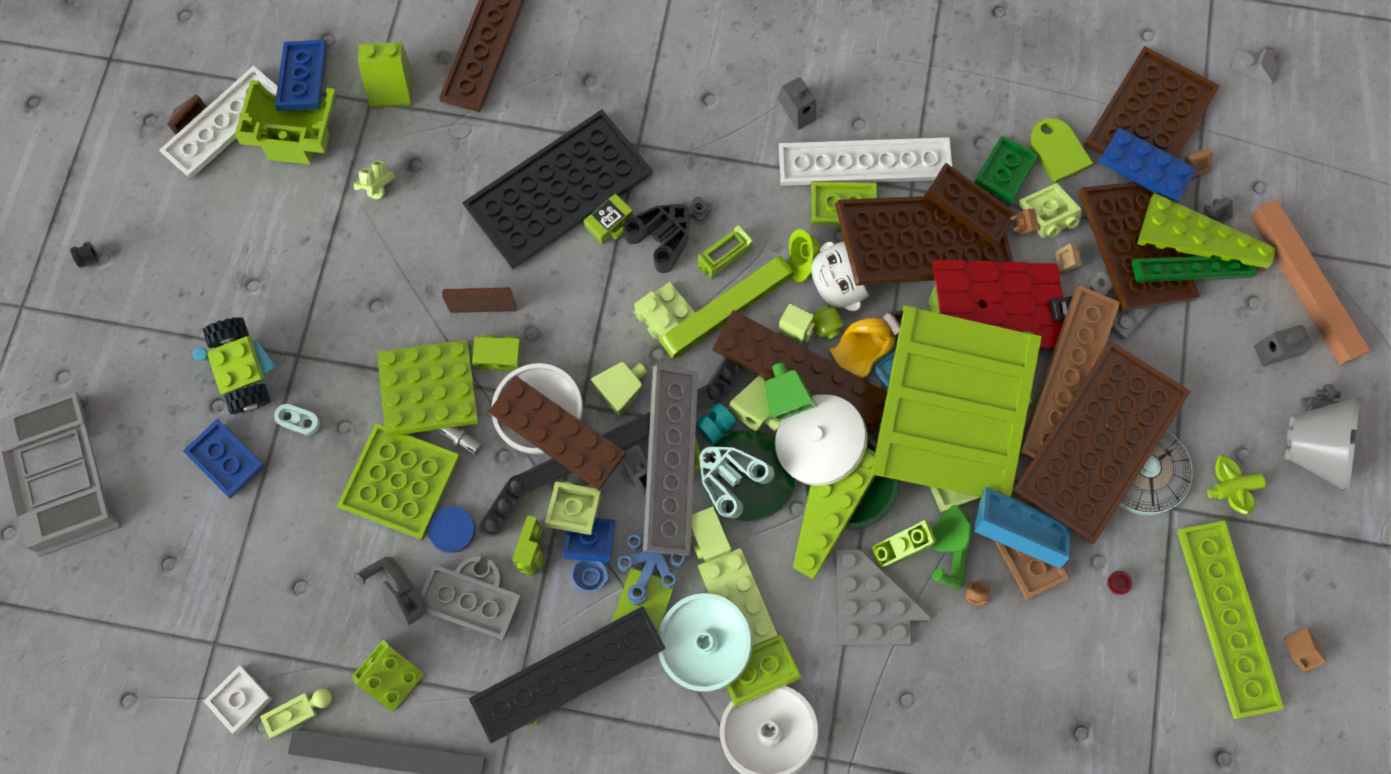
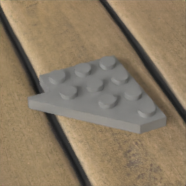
(871, 604)

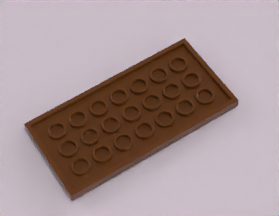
(903, 235)
(1101, 442)

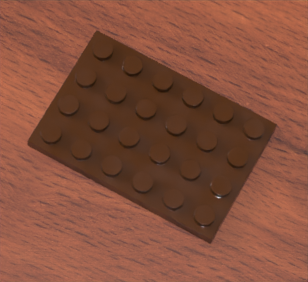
(1155, 103)
(1116, 221)

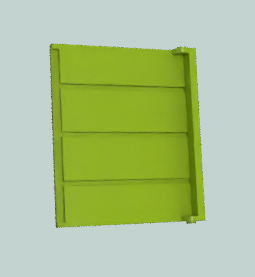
(956, 404)

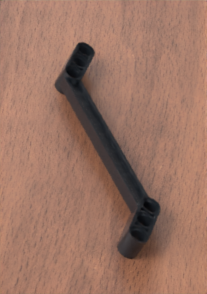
(619, 436)

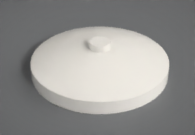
(551, 383)
(822, 442)
(770, 733)

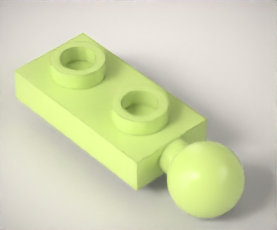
(294, 712)

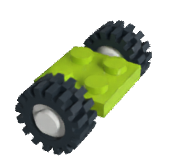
(236, 365)

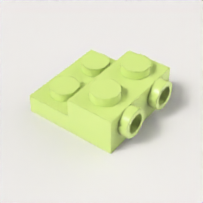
(1053, 210)
(662, 310)
(573, 508)

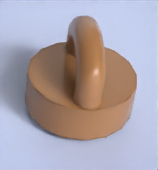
(977, 593)

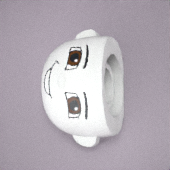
(835, 278)

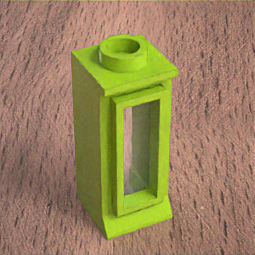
(724, 252)

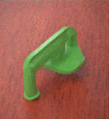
(953, 535)

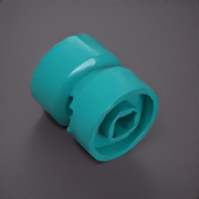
(715, 424)

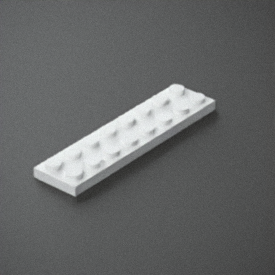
(863, 160)

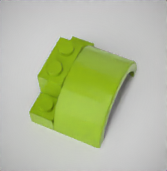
(284, 134)

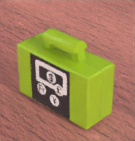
(608, 219)

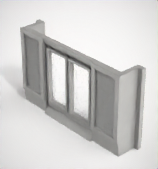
(54, 475)

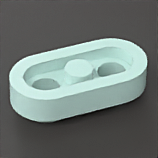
(298, 419)

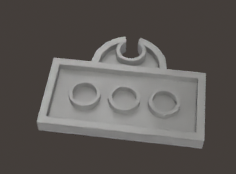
(471, 598)

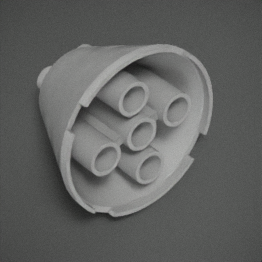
(1325, 441)

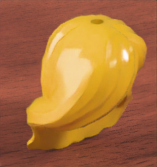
(863, 346)

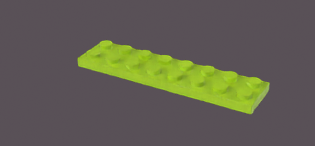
(1230, 620)

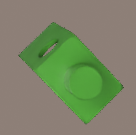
(787, 393)

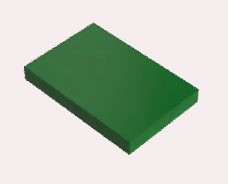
(1006, 169)

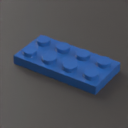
(301, 75)
(1147, 165)

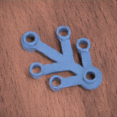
(651, 559)

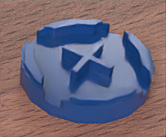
(451, 529)

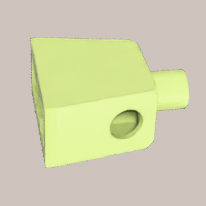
(620, 386)
(752, 406)

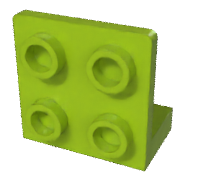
(387, 676)

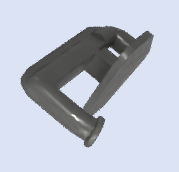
(395, 600)

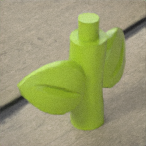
(1235, 486)

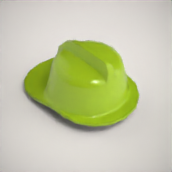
(802, 252)

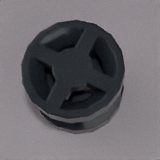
(84, 254)

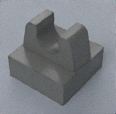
(1220, 210)

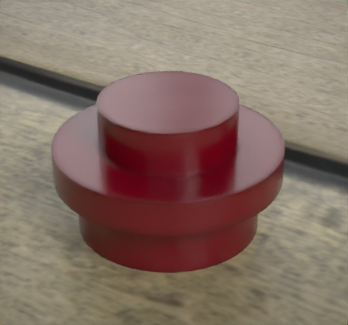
(1119, 582)

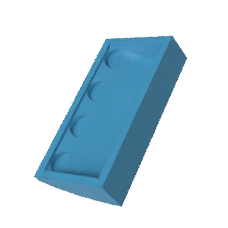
(1022, 528)

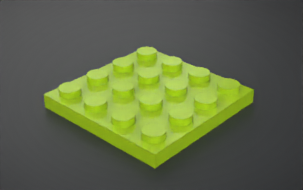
(426, 388)
(398, 482)

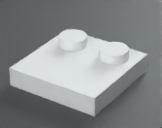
(238, 700)

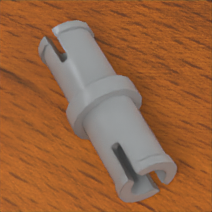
(463, 439)

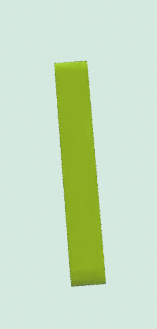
(717, 312)

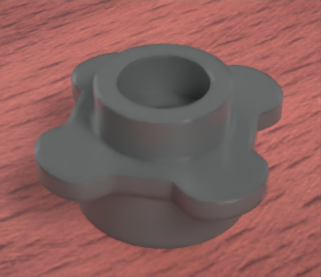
(699, 214)

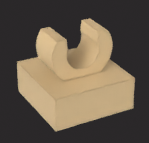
(1068, 258)

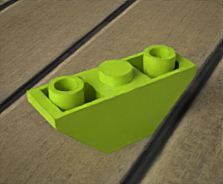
(904, 544)

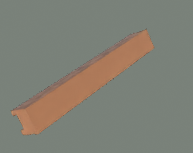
(1309, 283)

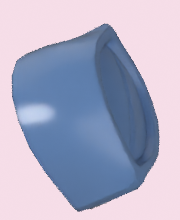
(589, 575)

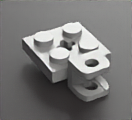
(1125, 321)

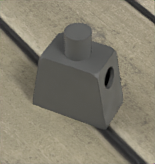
(795, 99)
(1288, 343)

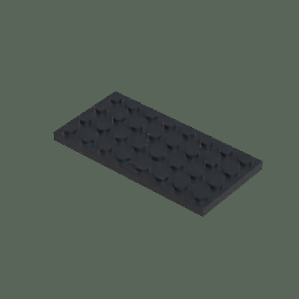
(556, 188)

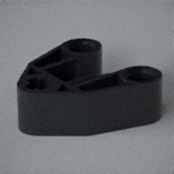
(654, 218)

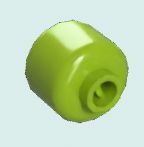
(827, 322)

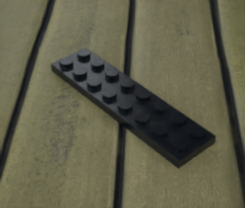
(566, 674)

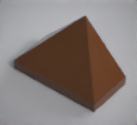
(185, 113)

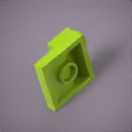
(528, 553)

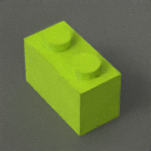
(497, 353)

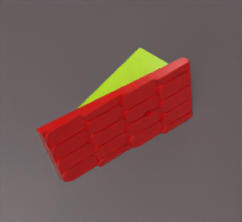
(999, 295)

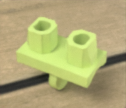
(374, 179)

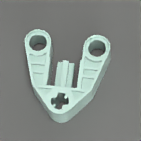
(717, 490)

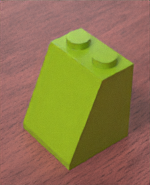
(385, 74)

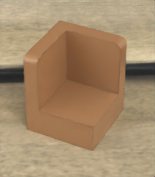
(1305, 650)

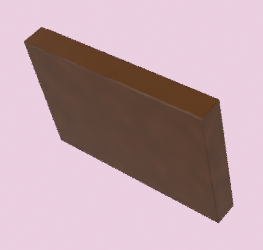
(479, 300)

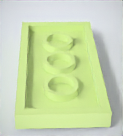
(733, 580)

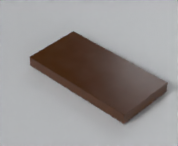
(970, 204)

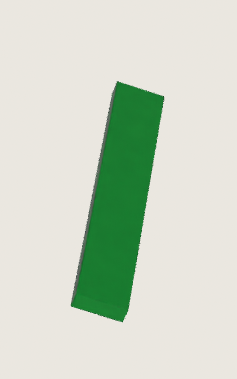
(1190, 269)

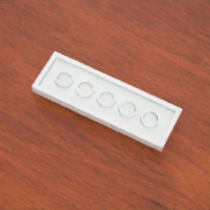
(213, 127)

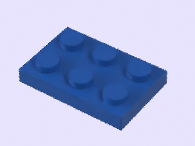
(224, 458)

